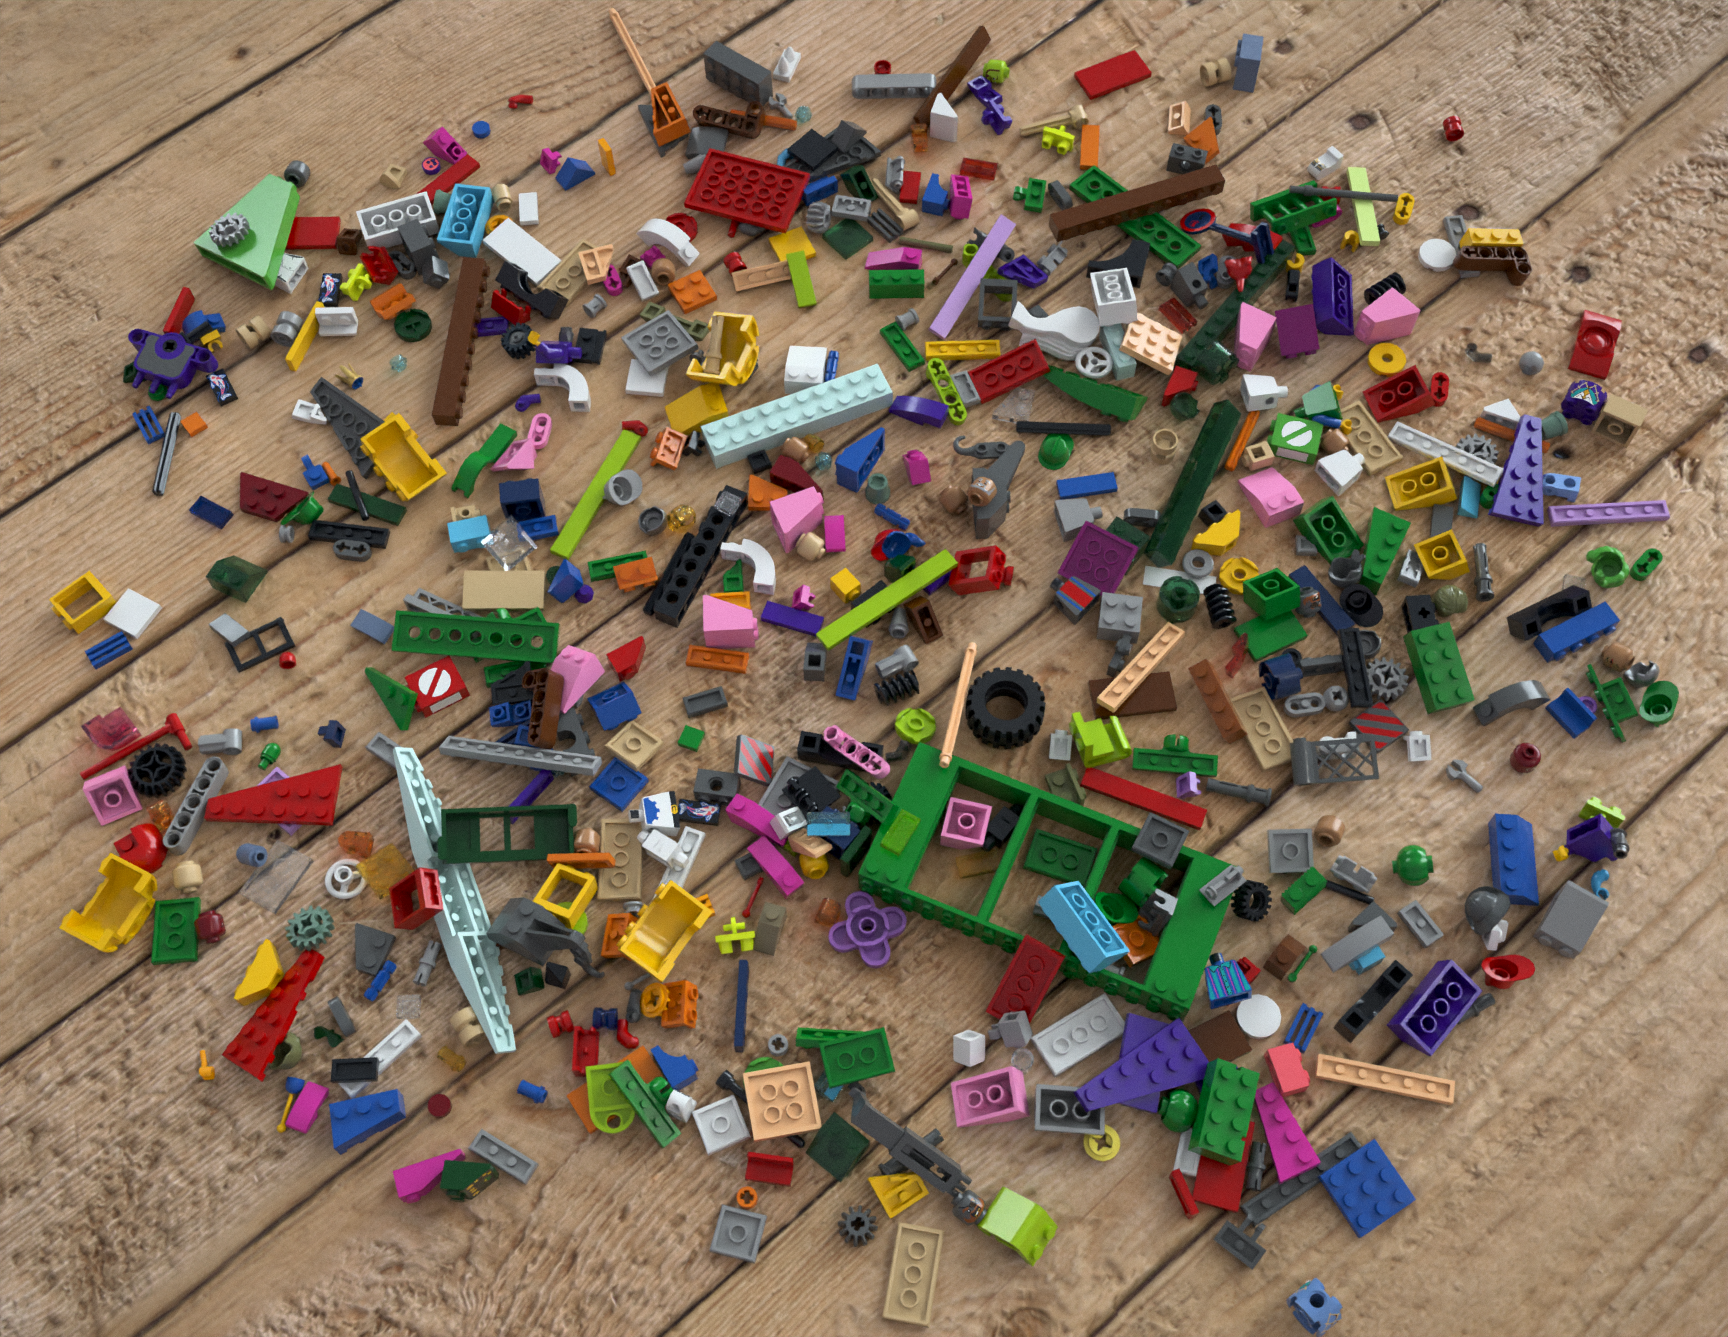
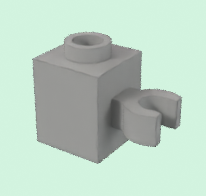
(1013, 1029)

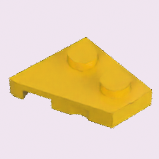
(898, 1191)

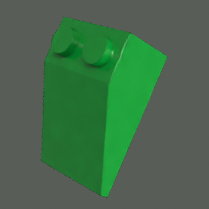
(1328, 529)

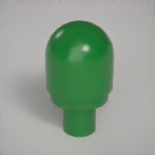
(269, 755)

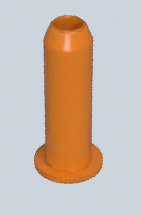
(331, 474)

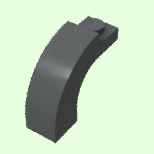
(1513, 697)

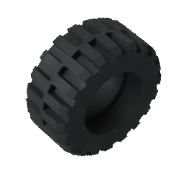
(1009, 684)

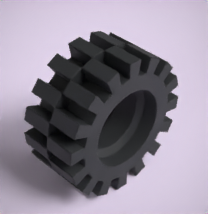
(1259, 904)

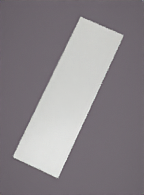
(1156, 576)

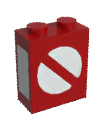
(437, 686)

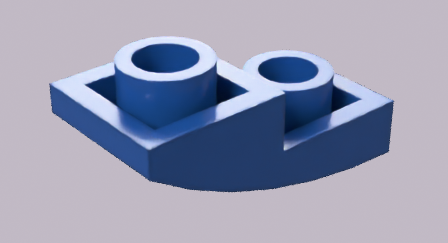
(510, 715)

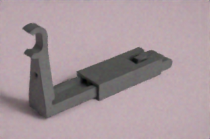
(906, 1145)

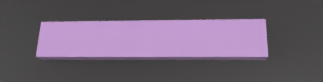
(1608, 513)

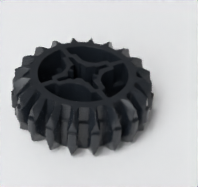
(151, 765)

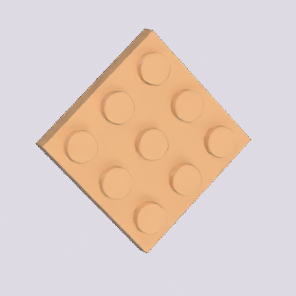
(1151, 343)
(782, 1101)

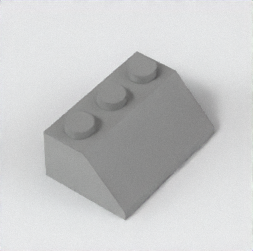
(1060, 1111)

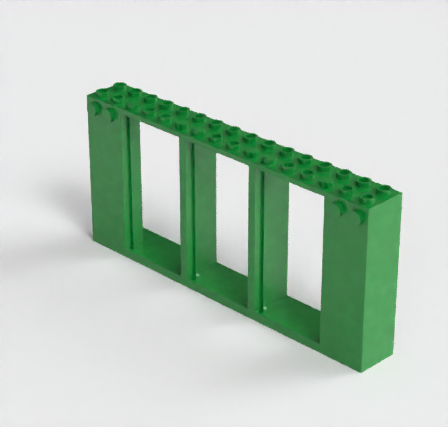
(926, 792)

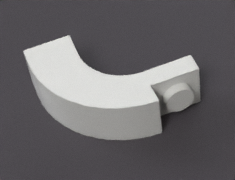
(670, 236)
(570, 379)
(756, 557)

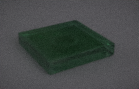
(847, 237)

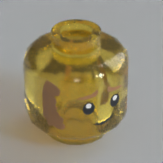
(681, 518)

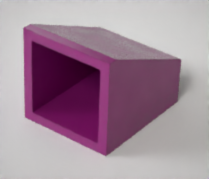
(1297, 331)

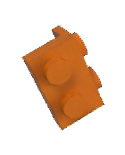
(392, 301)

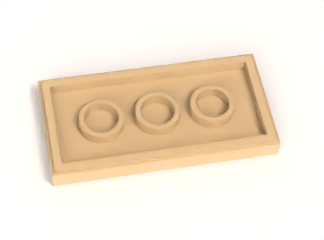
(568, 275)
(1369, 440)
(503, 589)
(1265, 729)
(625, 879)
(913, 1274)

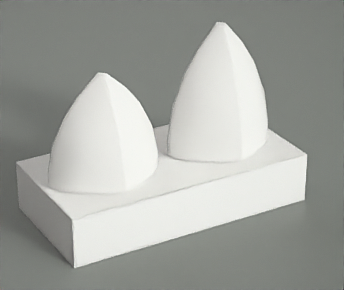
(787, 65)

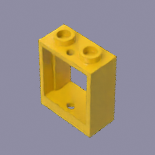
(75, 591)
(571, 916)

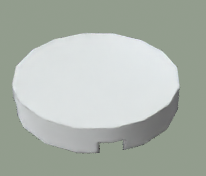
(1437, 255)
(1258, 1017)

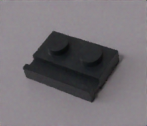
(592, 345)

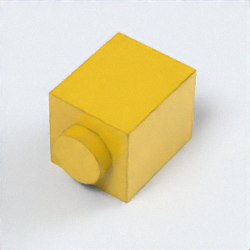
(845, 586)

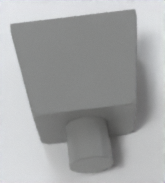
(1072, 515)

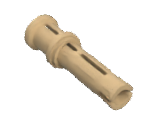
(714, 355)

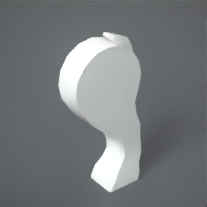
(1059, 334)

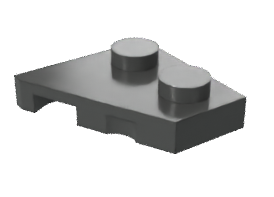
(371, 948)

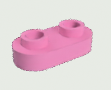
(538, 432)

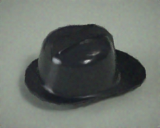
(1361, 605)

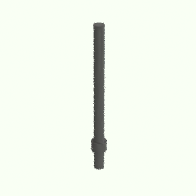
(1309, 190)

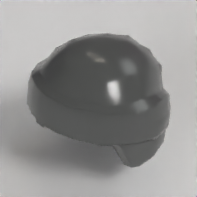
(1346, 571)

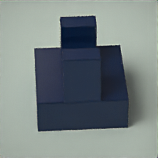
(333, 733)

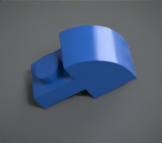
(197, 318)

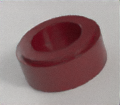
(439, 1105)

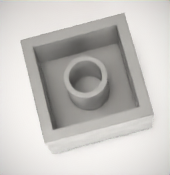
(1119, 616)

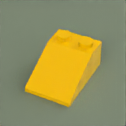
(697, 409)
(1421, 486)

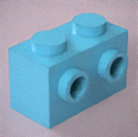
(468, 533)

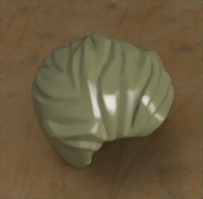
(1449, 600)
(287, 1053)

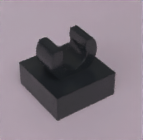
(691, 444)

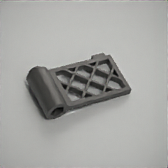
(1306, 767)

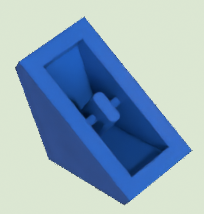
(573, 173)
(566, 582)

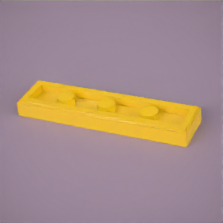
(303, 339)
(962, 350)

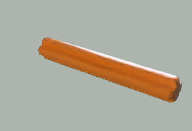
(773, 121)
(1502, 431)
(1241, 441)

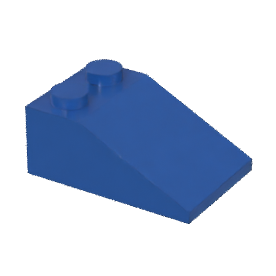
(859, 459)

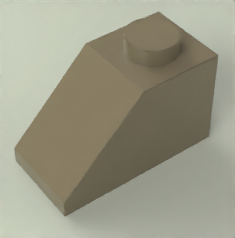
(770, 928)

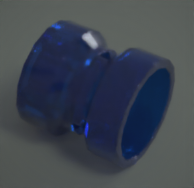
(605, 1018)

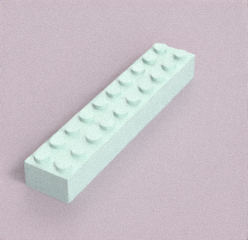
(797, 415)

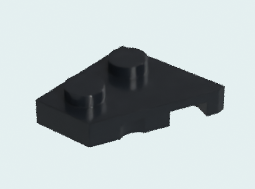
(510, 687)

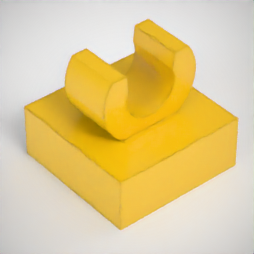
(210, 339)

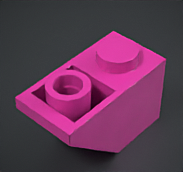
(444, 146)
(917, 467)

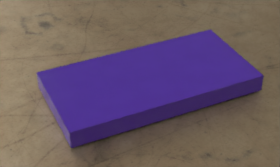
(1136, 1031)

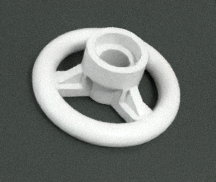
(1094, 364)
(339, 871)

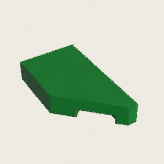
(734, 578)

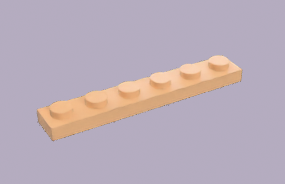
(1140, 667)
(1385, 1079)

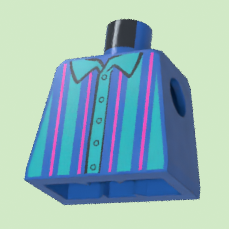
(1225, 982)

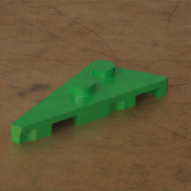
(395, 696)

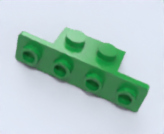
(1616, 699)

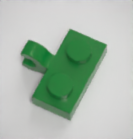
(1033, 195)

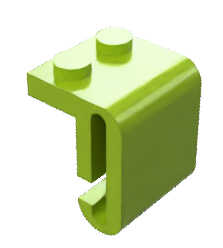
(1099, 742)
(1018, 1224)

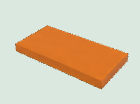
(643, 1065)

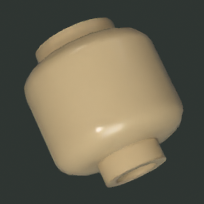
(810, 546)
(187, 876)

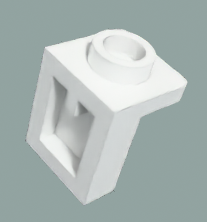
(1060, 745)
(1418, 746)
(1496, 935)

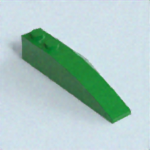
(1105, 397)

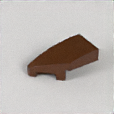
(630, 260)

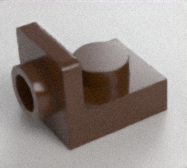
(347, 241)

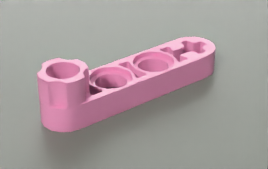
(834, 737)

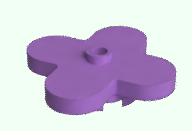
(871, 944)

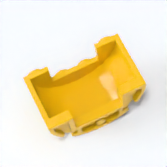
(737, 351)
(400, 459)
(117, 907)
(663, 929)

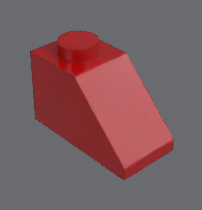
(1181, 381)
(627, 659)

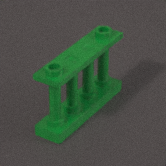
(1283, 201)

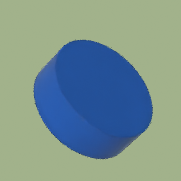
(481, 129)

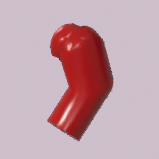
(523, 99)
(635, 425)
(624, 1037)

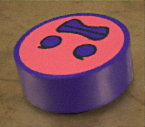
(431, 166)

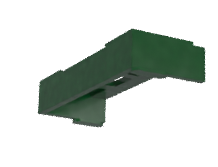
(462, 833)

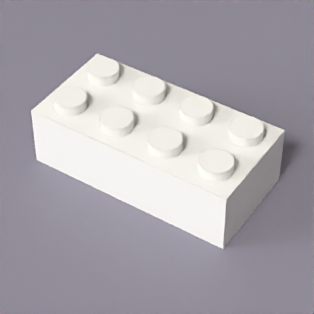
(381, 221)
(1113, 297)

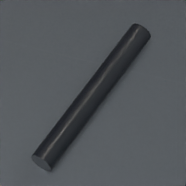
(357, 495)
(1349, 892)

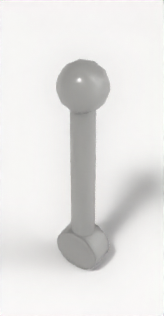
(629, 985)

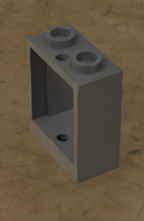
(996, 286)

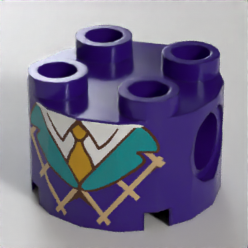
(1583, 401)

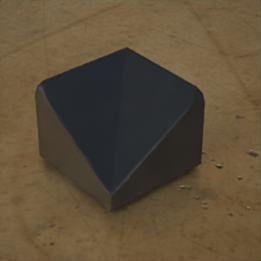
(1212, 513)
(557, 975)

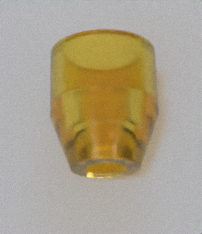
(814, 442)

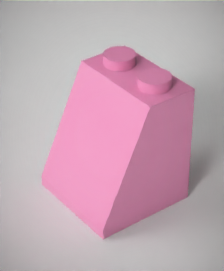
(1386, 318)
(1252, 335)
(796, 515)
(728, 625)

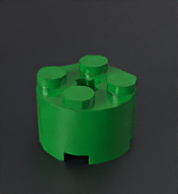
(1142, 881)

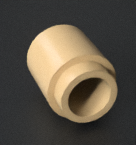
(502, 197)

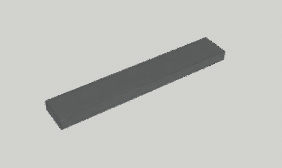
(1278, 1196)

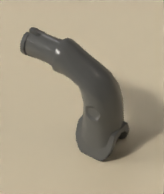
(1006, 253)

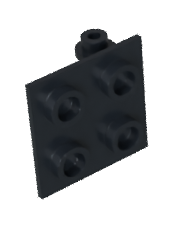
(811, 792)

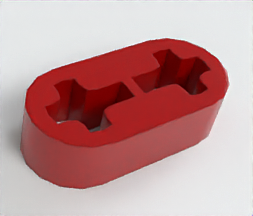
(1442, 390)

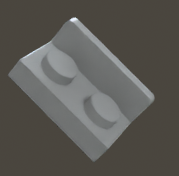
(851, 208)

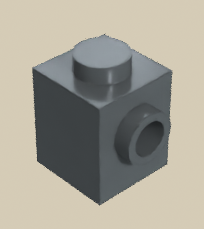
(435, 272)

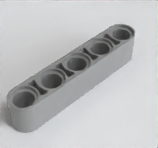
(893, 86)
(196, 815)

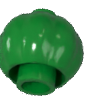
(1413, 865)
(1178, 1110)

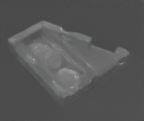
(1016, 406)

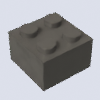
(417, 243)

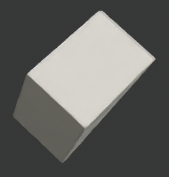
(1502, 413)
(788, 822)

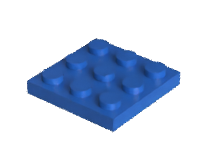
(1366, 1188)

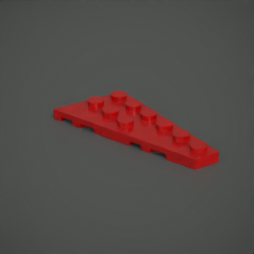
(293, 800)
(270, 1023)

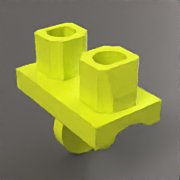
(1057, 138)
(358, 281)
(745, 938)

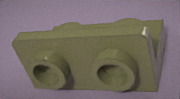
(1065, 785)

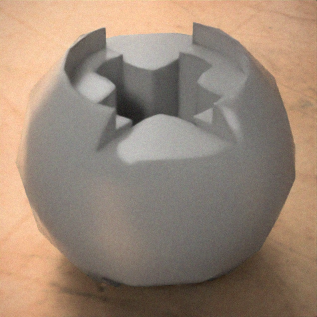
(1531, 363)
(1339, 704)

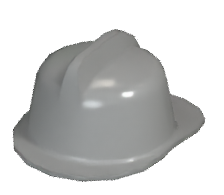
(623, 487)

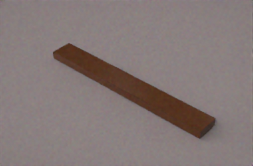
(955, 73)

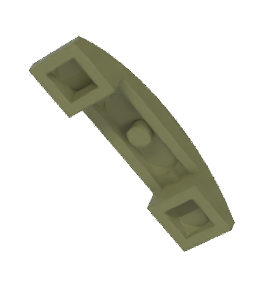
(697, 330)

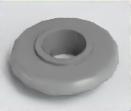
(1197, 555)

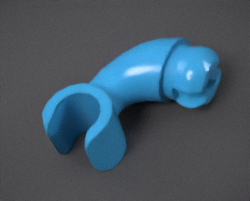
(1596, 881)

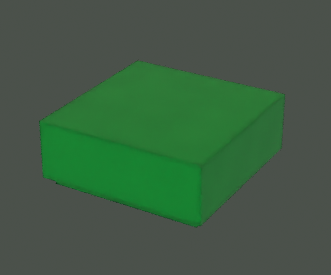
(691, 738)

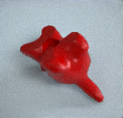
(1239, 270)

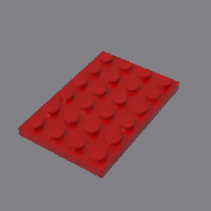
(747, 190)

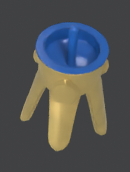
(354, 381)

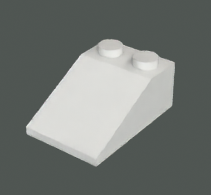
(804, 368)

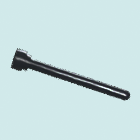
(727, 1082)

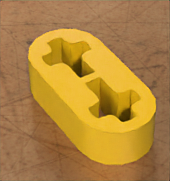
(1400, 208)

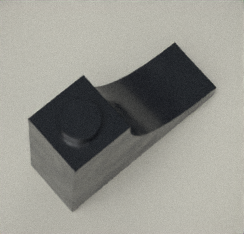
(1133, 259)

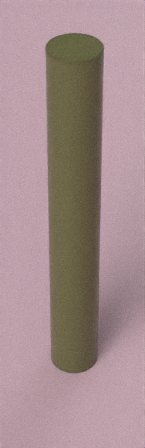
(926, 244)

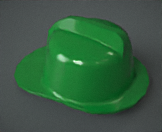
(1055, 451)
(305, 512)
(1659, 702)
(1116, 907)

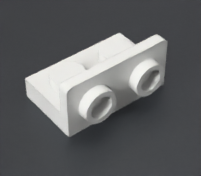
(337, 321)

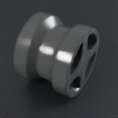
(1166, 274)

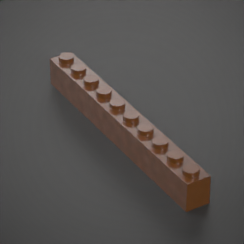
(1136, 203)
(460, 342)

